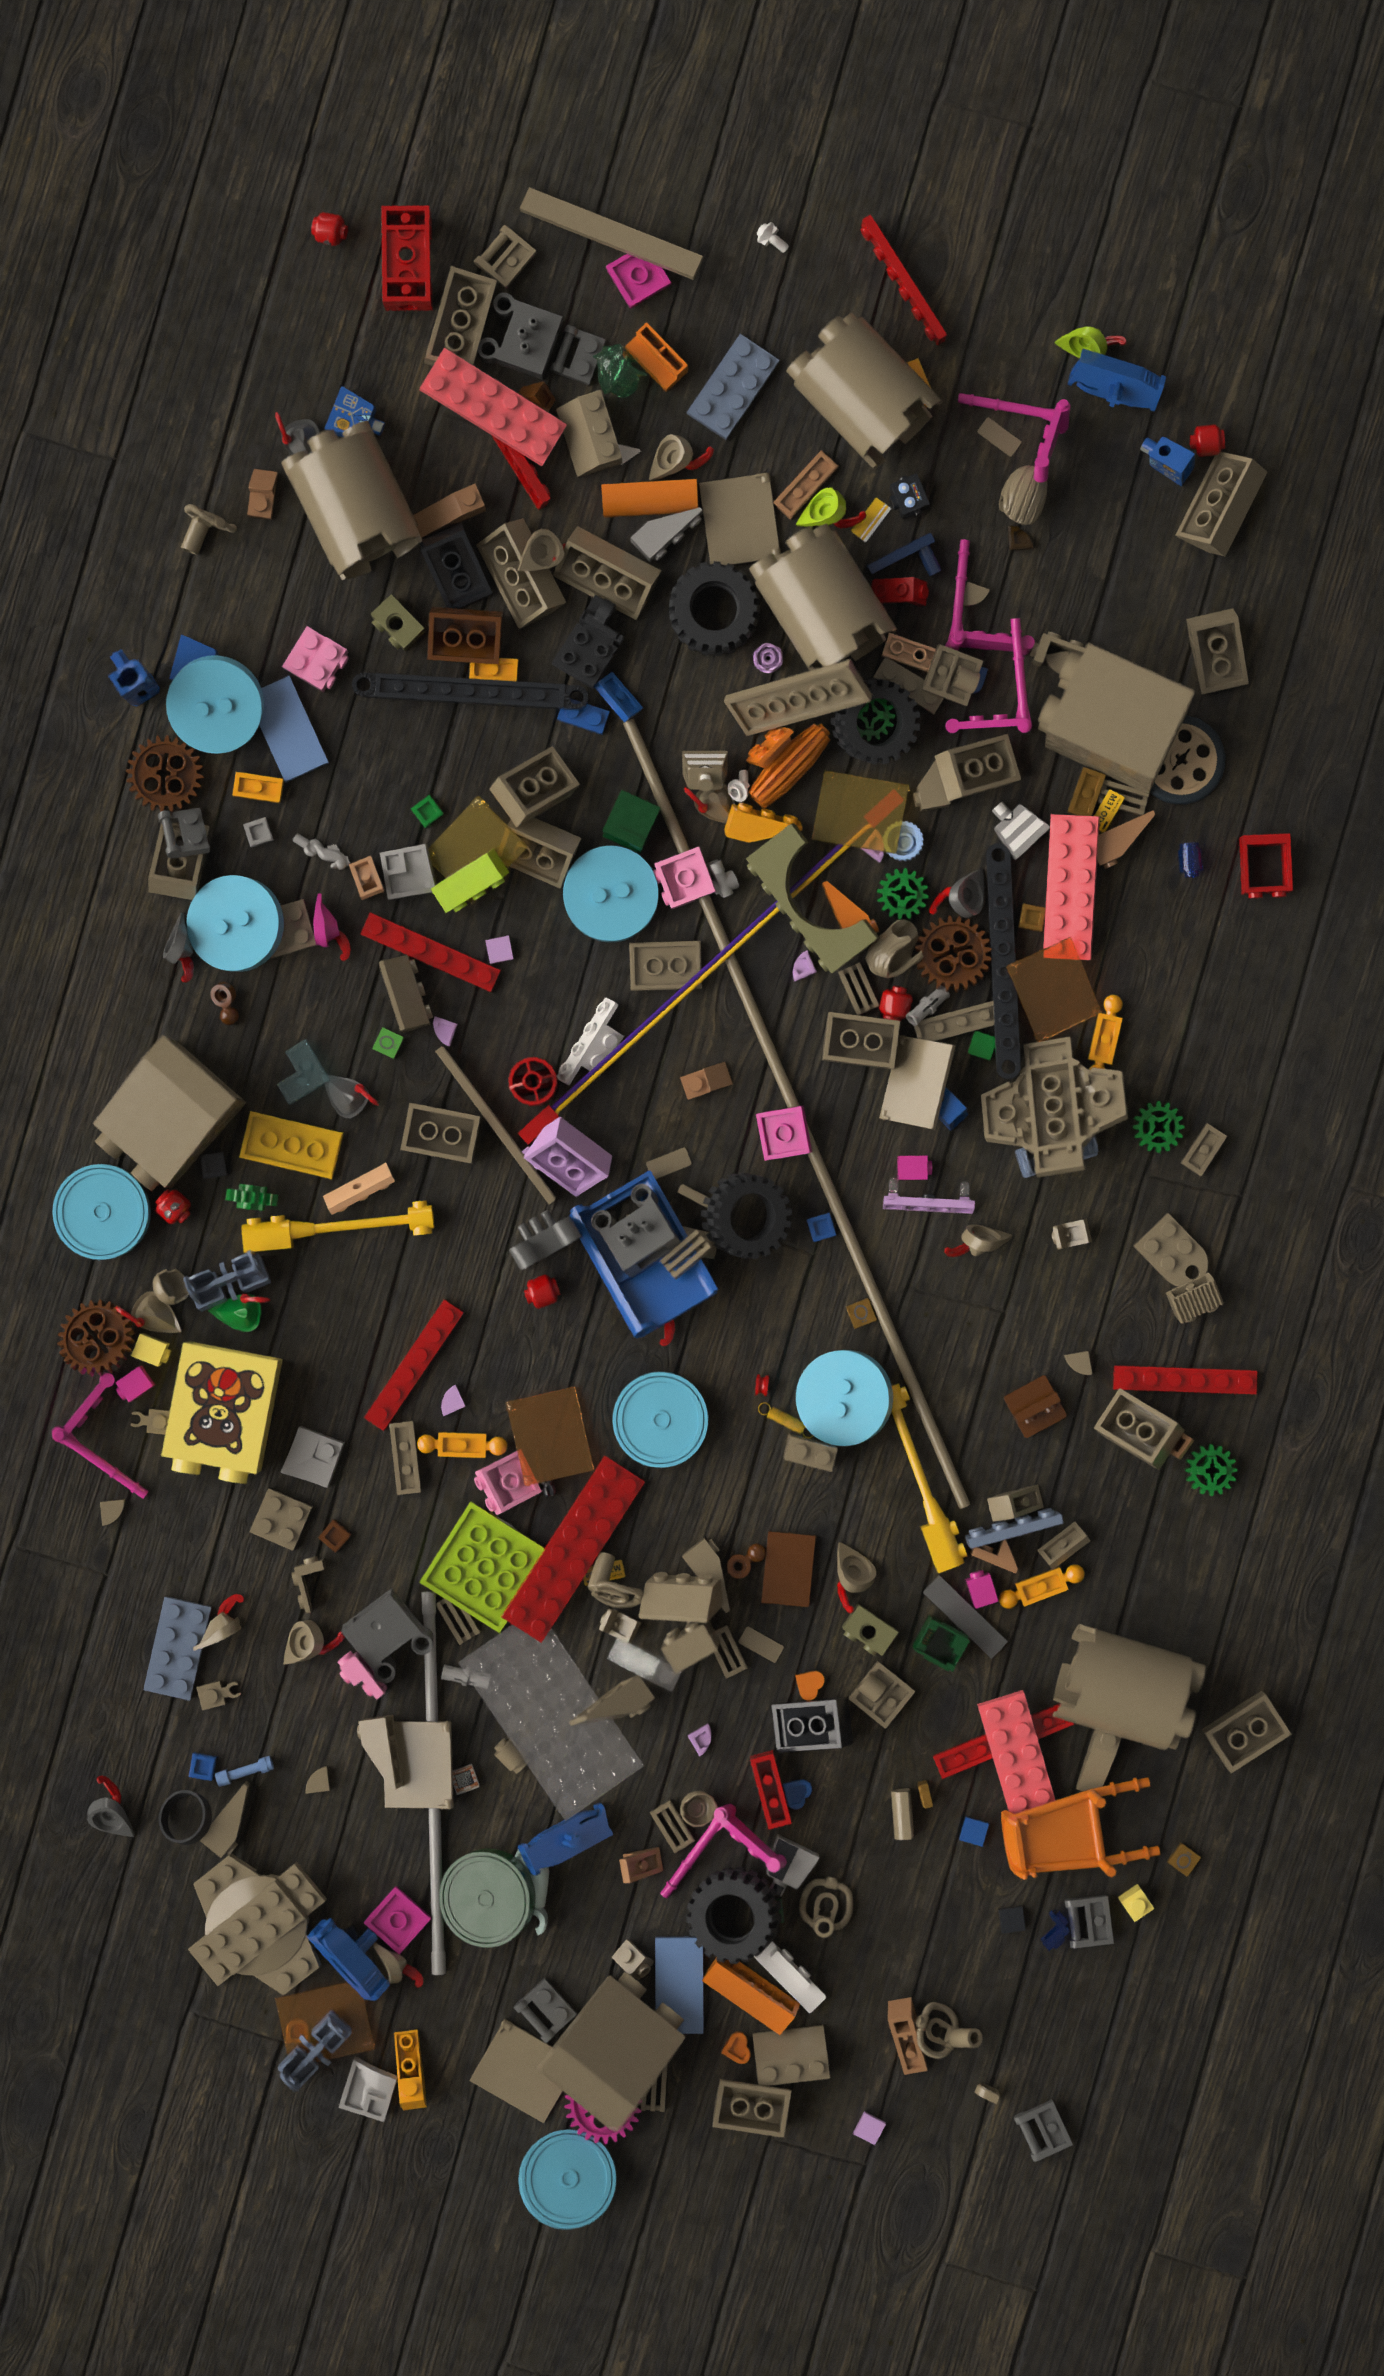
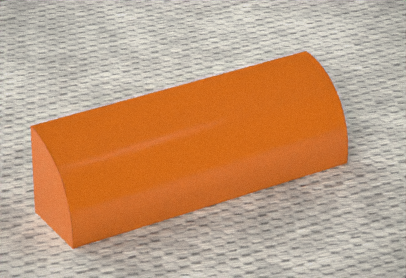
(649, 498)
(752, 1994)

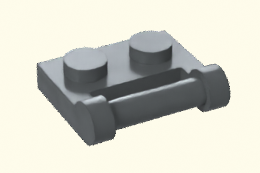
(583, 363)
(191, 829)
(1097, 1921)
(551, 2004)
(1050, 2127)

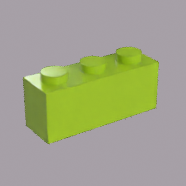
(470, 881)

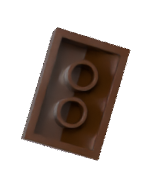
(465, 635)

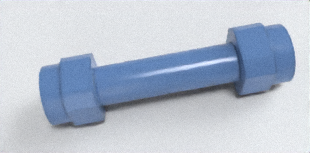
(225, 1777)

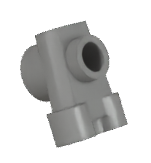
(723, 881)

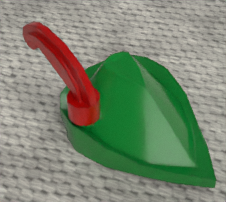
(242, 1313)

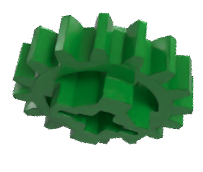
(885, 716)
(901, 904)
(1165, 1134)
(251, 1197)
(1211, 1481)

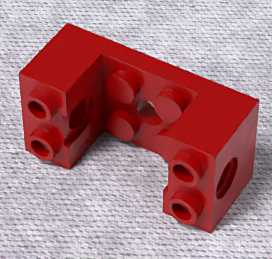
(406, 283)

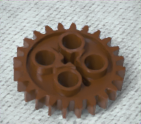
(186, 774)
(961, 973)
(78, 1352)

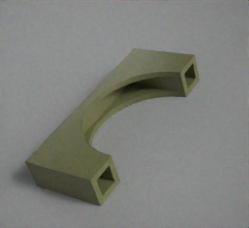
(773, 865)

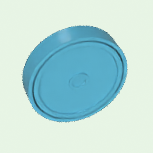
(215, 704)
(610, 893)
(235, 923)
(101, 1212)
(844, 1397)
(660, 1419)
(567, 2179)

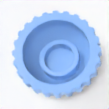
(909, 842)

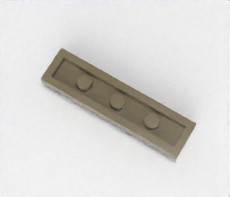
(956, 1022)

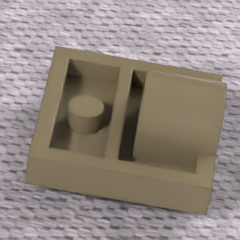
(952, 675)
(881, 1694)

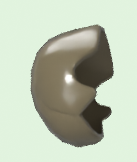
(170, 1287)
(698, 1808)

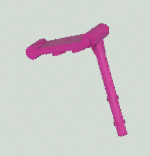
(1059, 424)
(975, 639)
(1022, 718)
(64, 1436)
(725, 1817)

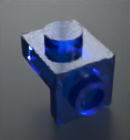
(1056, 1935)

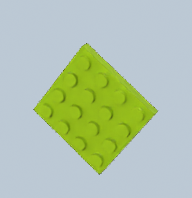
(482, 1565)

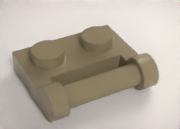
(510, 262)

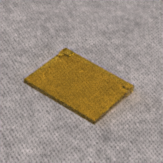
(860, 812)
(472, 836)

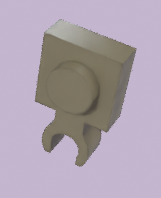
(155, 1421)
(214, 1695)

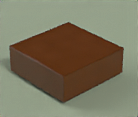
(334, 1535)

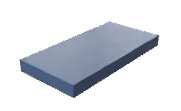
(290, 731)
(680, 1980)

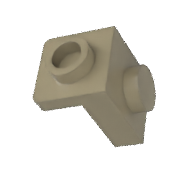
(1071, 1234)
(619, 1625)
(633, 1960)

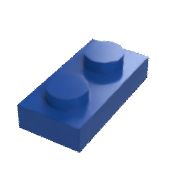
(618, 697)
(589, 718)

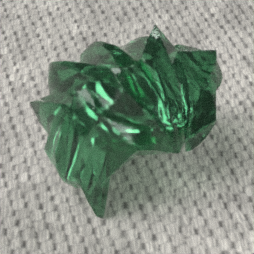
(616, 371)

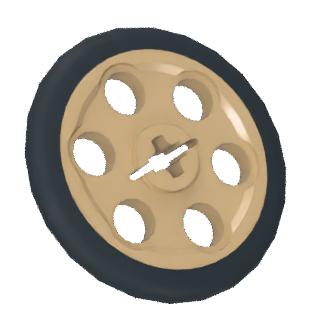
(1213, 765)

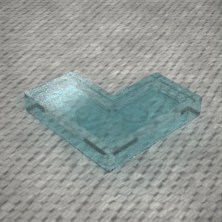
(309, 1073)

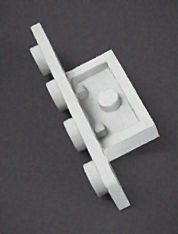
(594, 1043)
(792, 1978)

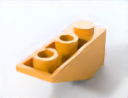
(755, 825)
(410, 2070)

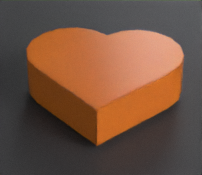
(809, 1683)
(737, 2048)

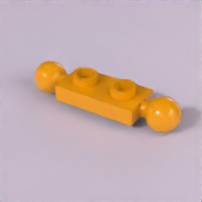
(1106, 1033)
(462, 1444)
(1041, 1586)

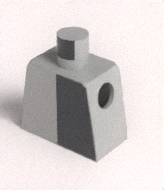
(798, 1864)

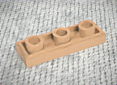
(904, 650)
(359, 1189)

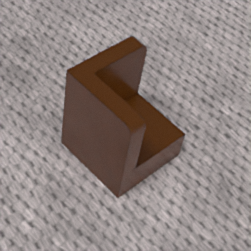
(539, 395)

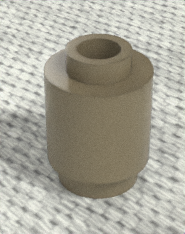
(509, 1755)

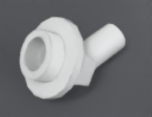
(767, 235)
(739, 788)

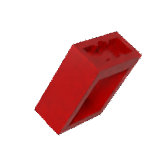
(1266, 840)

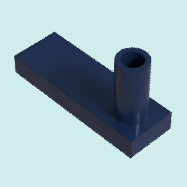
(924, 550)

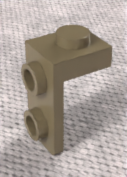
(1039, 649)
(310, 1566)

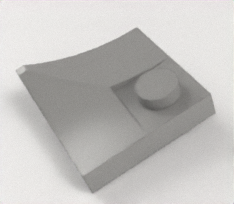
(408, 871)
(313, 1457)
(368, 2090)

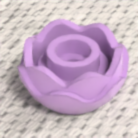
(773, 652)

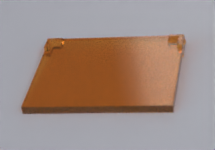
(1054, 989)
(549, 1436)
(304, 2010)

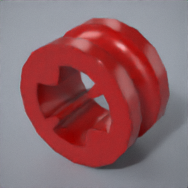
(761, 1385)

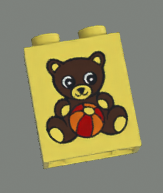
(221, 1411)

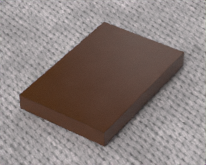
(788, 1568)

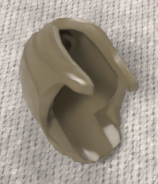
(1022, 496)
(893, 951)

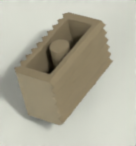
(1195, 1298)

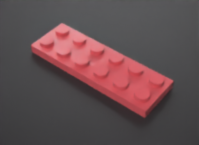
(493, 407)
(1072, 881)
(1016, 1752)

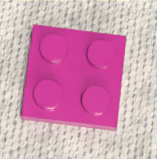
(637, 279)
(784, 1133)
(397, 1920)

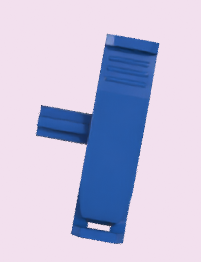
(1117, 380)
(132, 679)
(566, 1839)
(350, 1958)

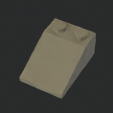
(1217, 650)
(175, 876)
(625, 1699)

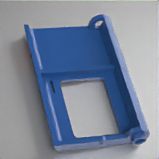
(653, 1294)

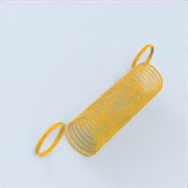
(790, 1426)

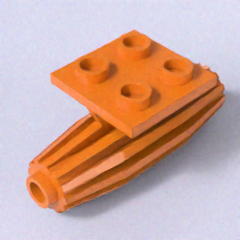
(784, 760)

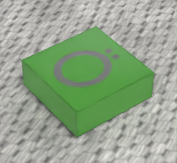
(388, 1043)

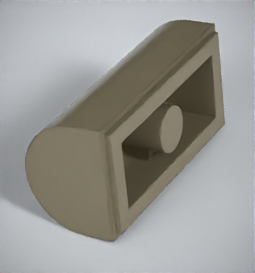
(902, 1814)

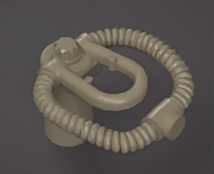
(199, 527)
(600, 1585)
(824, 1925)
(954, 2037)

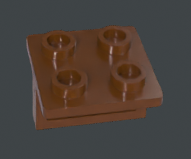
(1035, 1406)

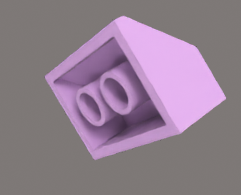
(569, 1157)

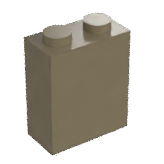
(810, 1452)

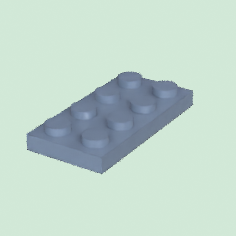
(733, 386)
(1004, 1530)
(173, 1660)

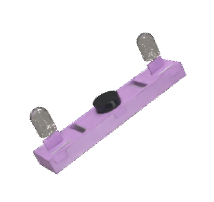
(928, 1202)

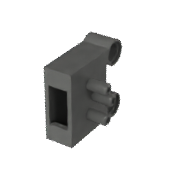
(527, 340)
(640, 1236)
(545, 1241)
(382, 1630)

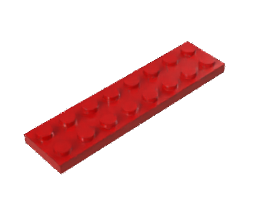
(572, 1549)

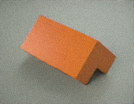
(657, 357)

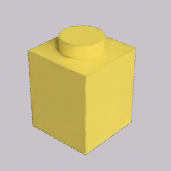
(151, 1350)
(1136, 1902)

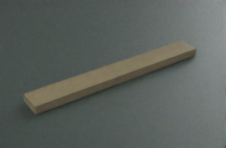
(611, 233)
(496, 1125)

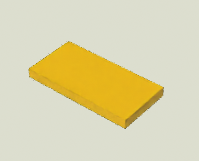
(291, 1145)

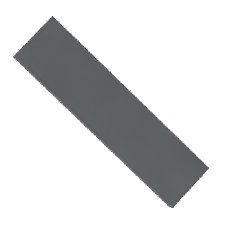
(965, 1616)

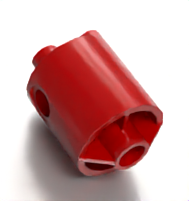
(521, 1084)

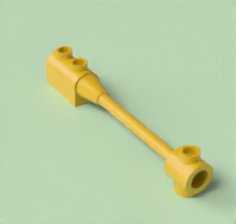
(281, 1232)
(938, 1532)

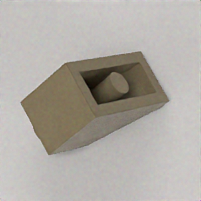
(930, 791)
(1015, 1503)

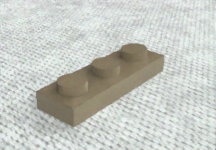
(912, 683)
(405, 1457)

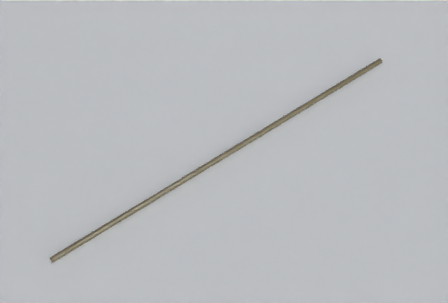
(815, 1156)

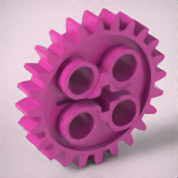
(586, 2124)

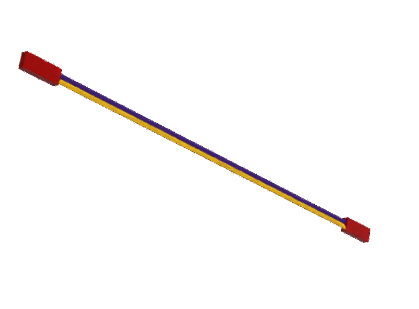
(548, 1115)

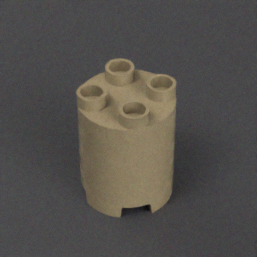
(863, 388)
(352, 499)
(822, 599)
(1128, 1689)

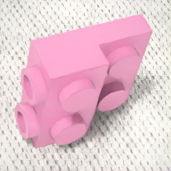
(316, 659)
(684, 878)
(504, 1484)
(356, 1669)

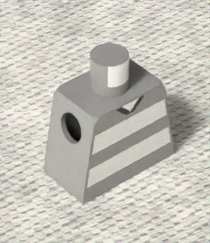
(1018, 828)

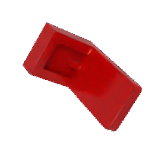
(901, 590)

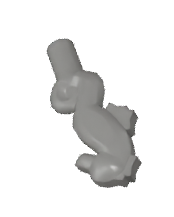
(332, 853)

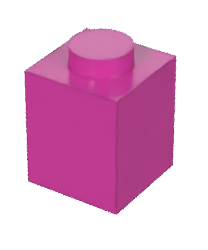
(914, 1167)
(134, 1384)
(981, 1589)

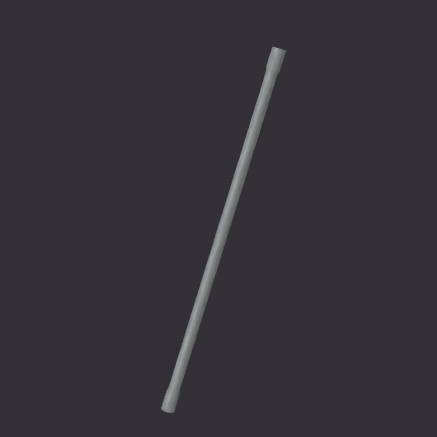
(438, 1954)

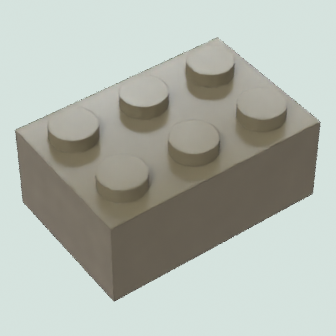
(977, 767)
(534, 786)
(860, 1040)
(441, 1133)
(1139, 1429)
(689, 1644)
(1246, 1731)

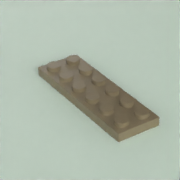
(798, 698)

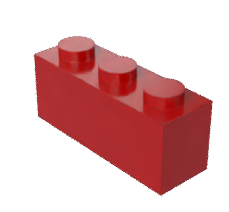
(770, 1789)

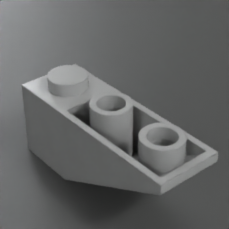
(660, 533)

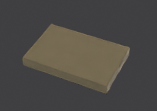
(664, 964)

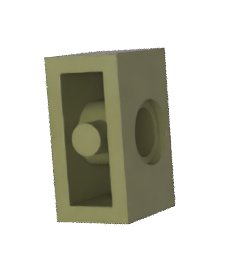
(390, 610)
(883, 1634)

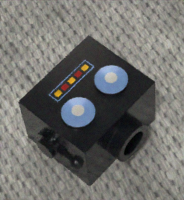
(908, 496)

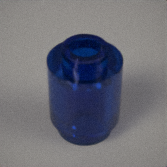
(1190, 859)

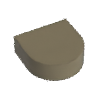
(987, 2092)

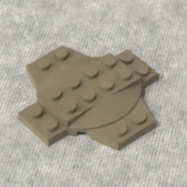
(1054, 1107)
(257, 1924)

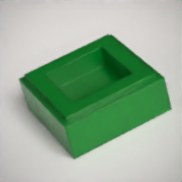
(427, 811)
(982, 1045)

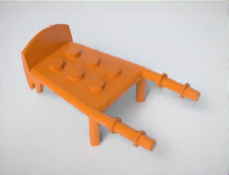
(1066, 1834)

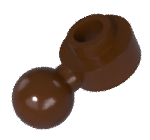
(228, 1014)
(755, 1553)

